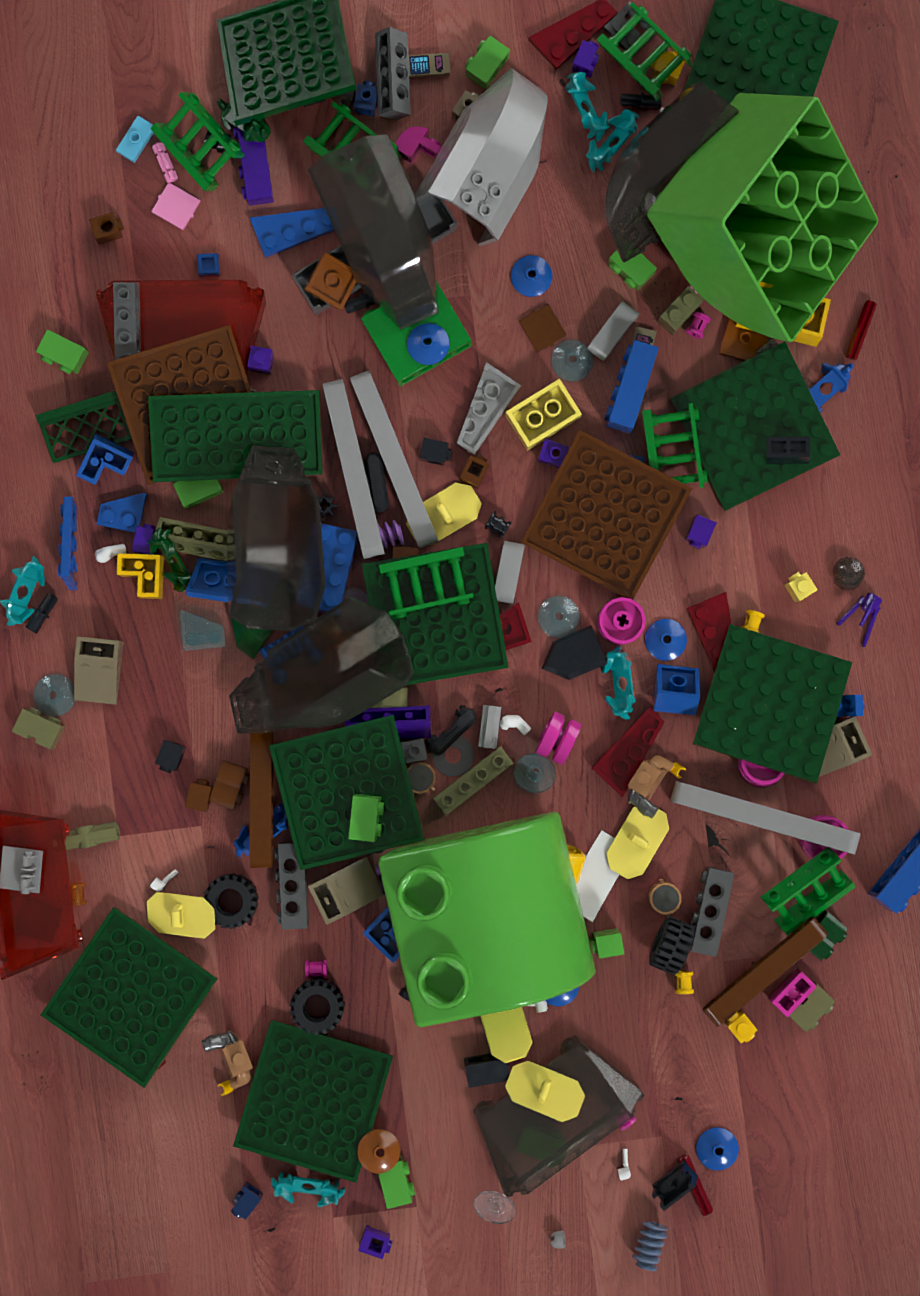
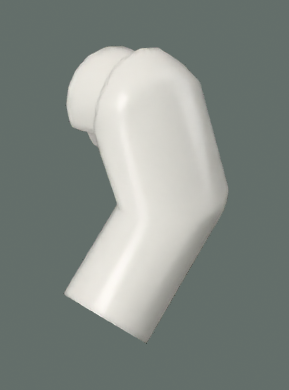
(106, 553)
(513, 721)

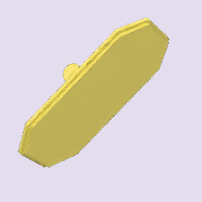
(452, 509)
(637, 843)
(181, 915)
(507, 1034)
(545, 1091)

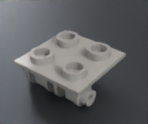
(21, 869)

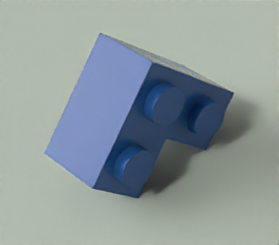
(104, 454)
(382, 935)

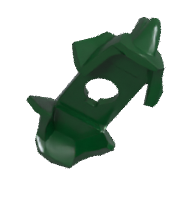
(253, 131)
(178, 575)

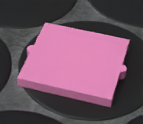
(176, 206)

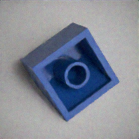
(676, 689)

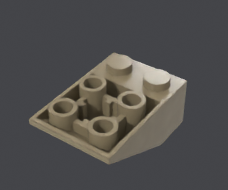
(97, 670)
(845, 746)
(346, 890)

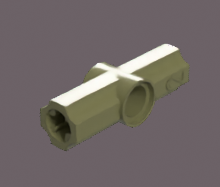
(92, 835)

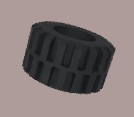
(248, 895)
(671, 945)
(308, 1022)

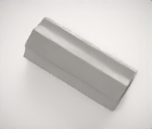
(489, 726)

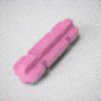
(164, 162)

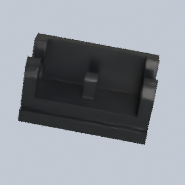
(788, 450)
(485, 1070)
(674, 1185)

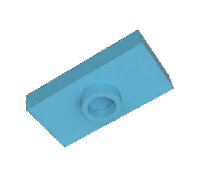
(135, 139)

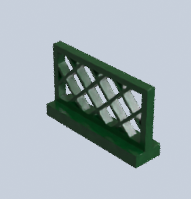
(75, 410)

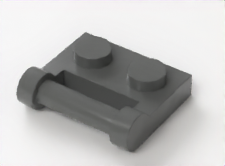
(618, 21)

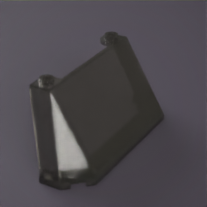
(533, 1146)

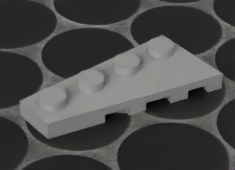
(489, 403)

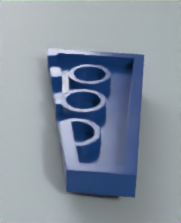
(289, 229)
(69, 543)

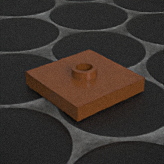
(331, 281)
(740, 342)

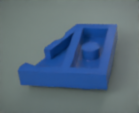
(123, 513)

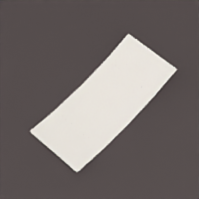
(596, 877)

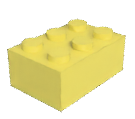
(543, 414)

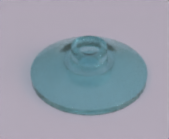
(572, 371)
(555, 627)
(65, 695)
(534, 781)

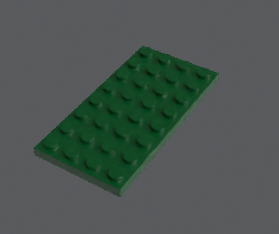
(214, 433)

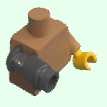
(646, 782)
(234, 1057)

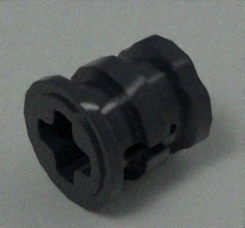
(498, 524)

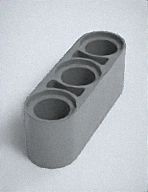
(613, 331)
(508, 571)

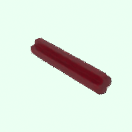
(861, 330)
(698, 1192)

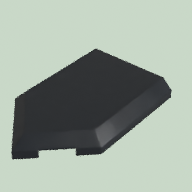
(575, 654)

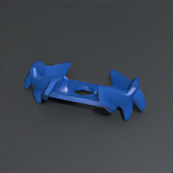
(838, 376)
(280, 822)

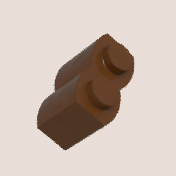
(229, 784)

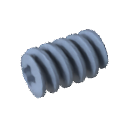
(650, 1246)

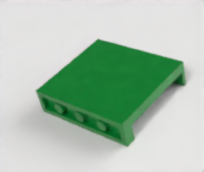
(393, 341)

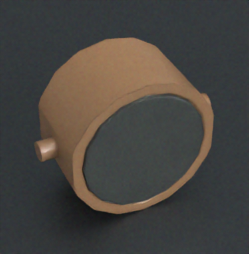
(421, 777)
(664, 897)

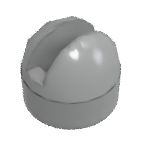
(559, 1239)

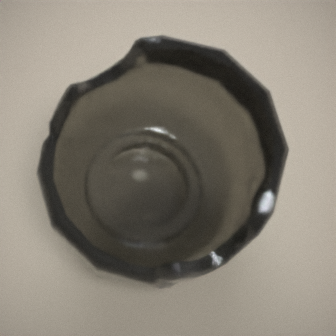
(848, 573)

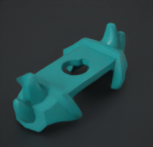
(579, 90)
(625, 126)
(26, 576)
(620, 667)
(328, 1191)

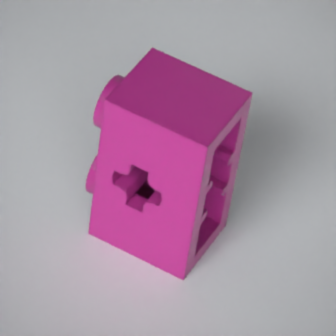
(792, 992)

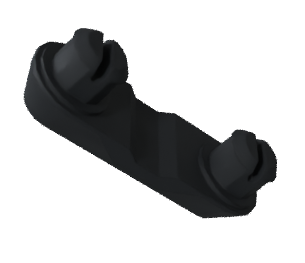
(376, 481)
(446, 739)

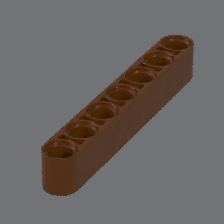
(261, 801)
(765, 971)

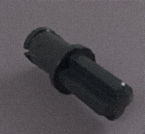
(640, 101)
(358, 303)
(42, 613)

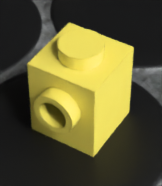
(800, 586)

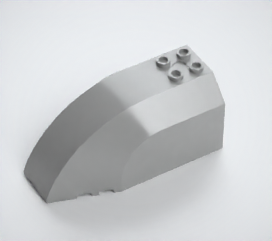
(491, 154)

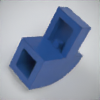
(851, 706)

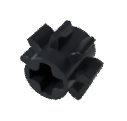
(329, 502)

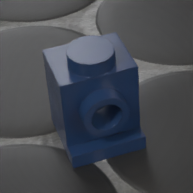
(368, 105)
(246, 1201)

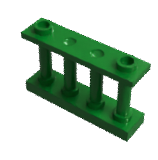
(624, 58)
(317, 145)
(179, 147)
(655, 441)
(432, 562)
(816, 901)

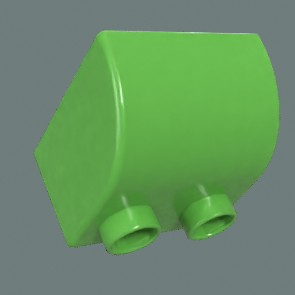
(769, 206)
(487, 919)

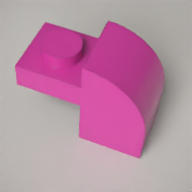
(413, 141)

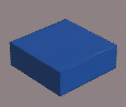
(208, 264)

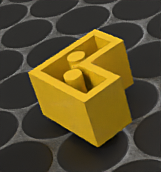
(148, 570)

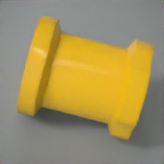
(753, 620)
(684, 982)

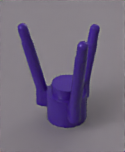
(870, 605)

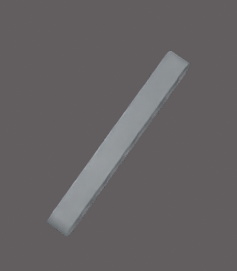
(394, 459)
(353, 469)
(765, 817)

